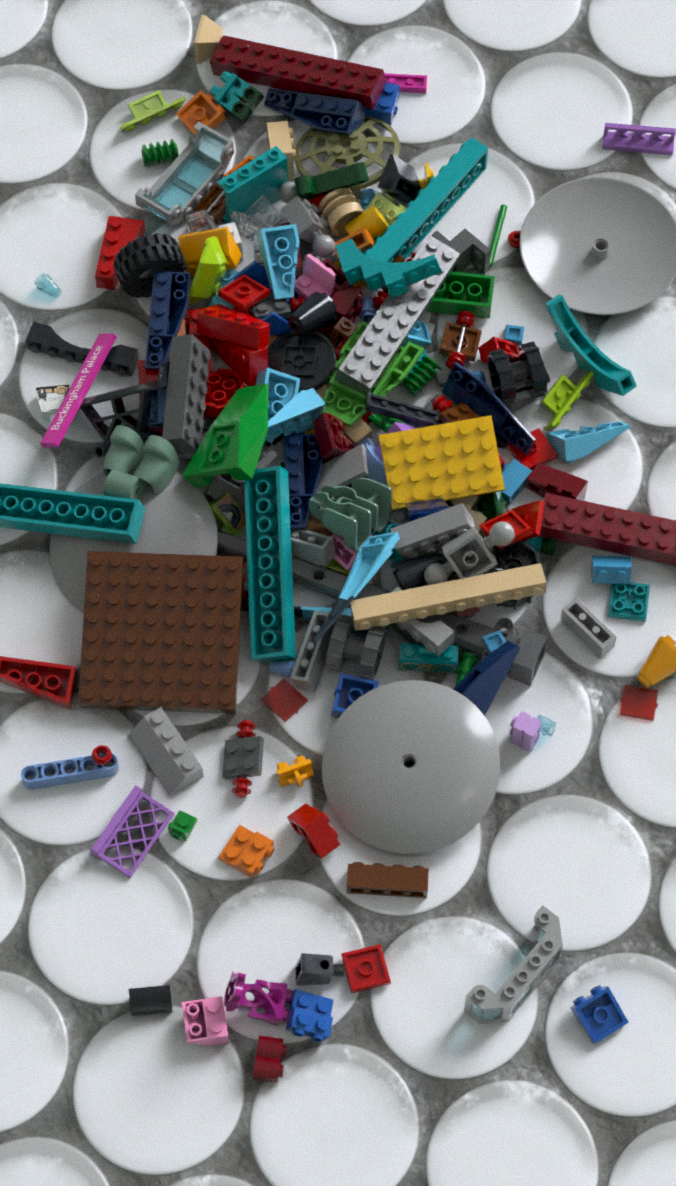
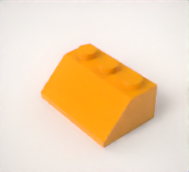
(193, 245)

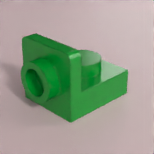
(182, 826)

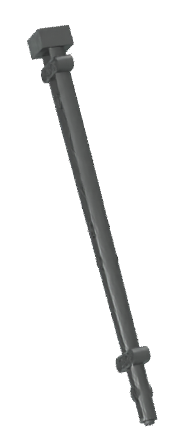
(304, 573)

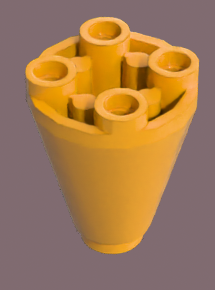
(659, 663)

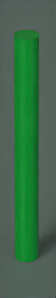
(497, 232)

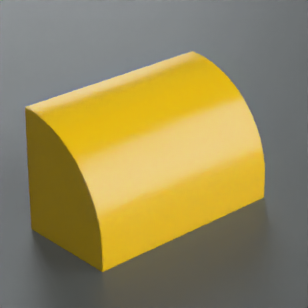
(371, 220)

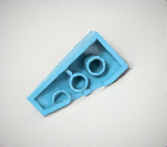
(279, 255)
(281, 390)
(296, 414)
(578, 444)

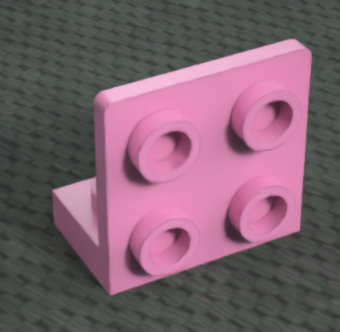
(315, 278)

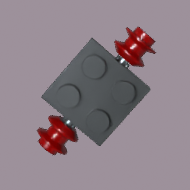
(267, 305)
(243, 758)

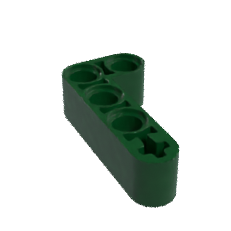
(322, 184)

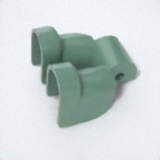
(126, 451)
(353, 510)

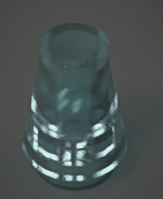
(47, 285)

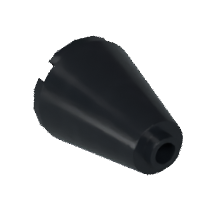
(313, 313)
(410, 572)

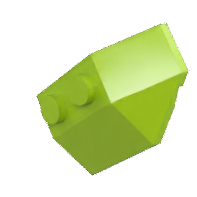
(208, 272)

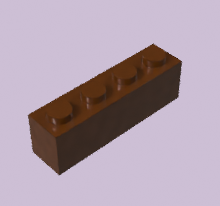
(387, 880)

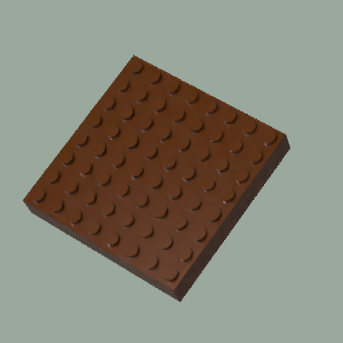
(161, 632)

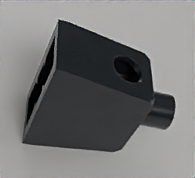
(316, 969)

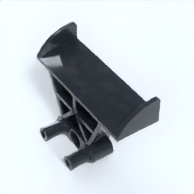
(121, 415)

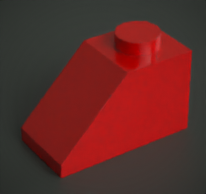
(495, 343)

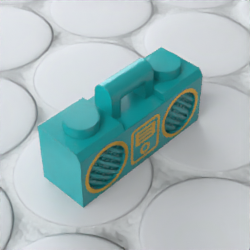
(417, 658)

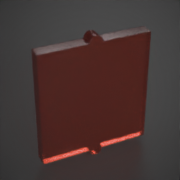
(284, 700)
(639, 702)

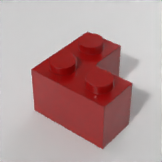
(314, 829)

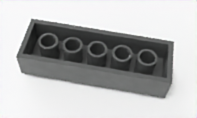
(186, 394)

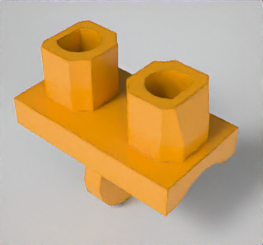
(294, 773)

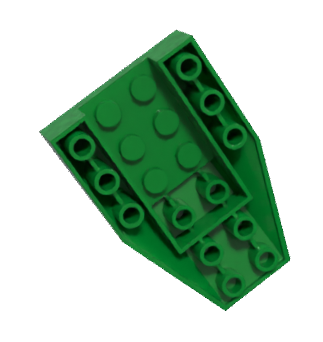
(233, 439)

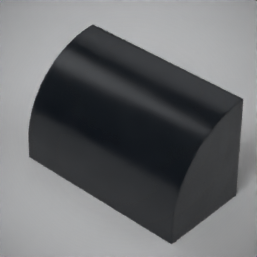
(150, 1000)

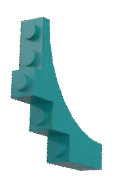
(377, 274)
(588, 356)

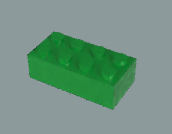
(464, 293)

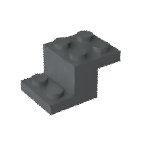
(471, 251)

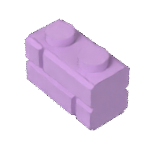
(525, 731)

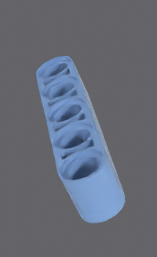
(60, 768)

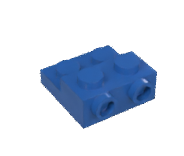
(599, 1013)
(310, 1015)

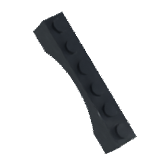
(45, 340)

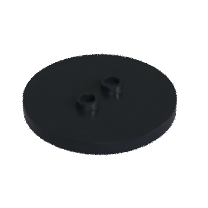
(304, 356)

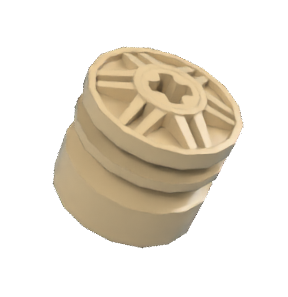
(339, 209)

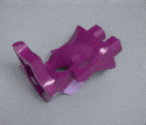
(272, 1002)

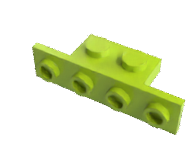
(148, 107)
(561, 396)

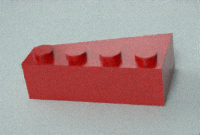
(41, 679)

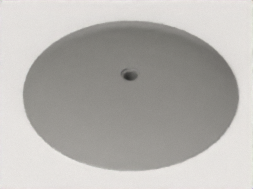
(606, 214)
(173, 523)
(418, 805)

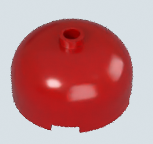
(220, 389)

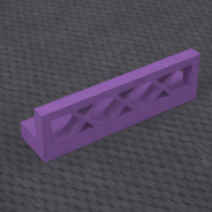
(638, 141)

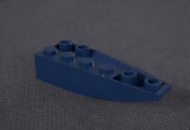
(318, 111)
(167, 312)
(469, 389)
(304, 469)
(487, 676)

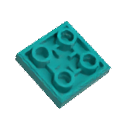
(629, 601)

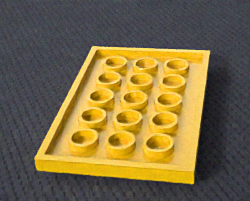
(442, 461)

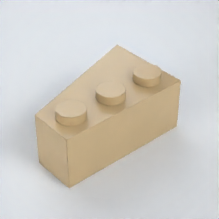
(282, 136)

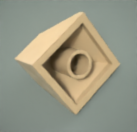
(206, 39)

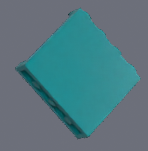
(255, 179)

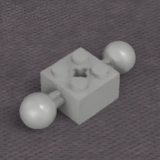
(307, 219)
(470, 543)

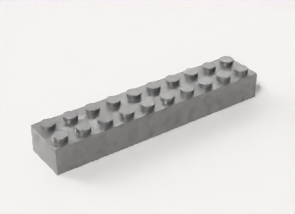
(394, 323)

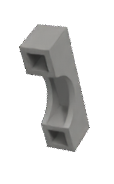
(434, 635)

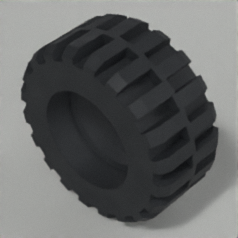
(142, 257)

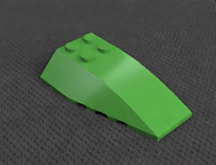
(350, 404)

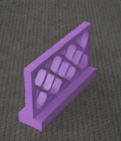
(117, 822)

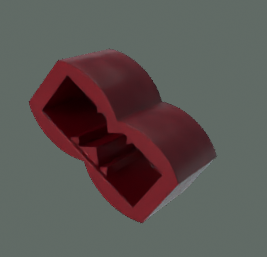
(268, 1059)

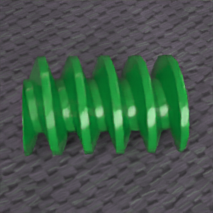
(159, 152)
(420, 374)

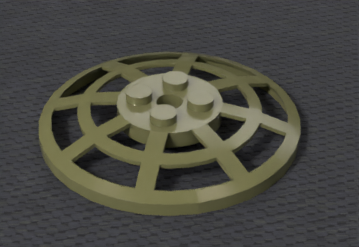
(357, 149)

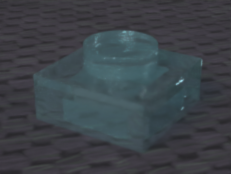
(547, 726)

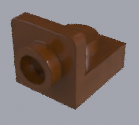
(343, 329)

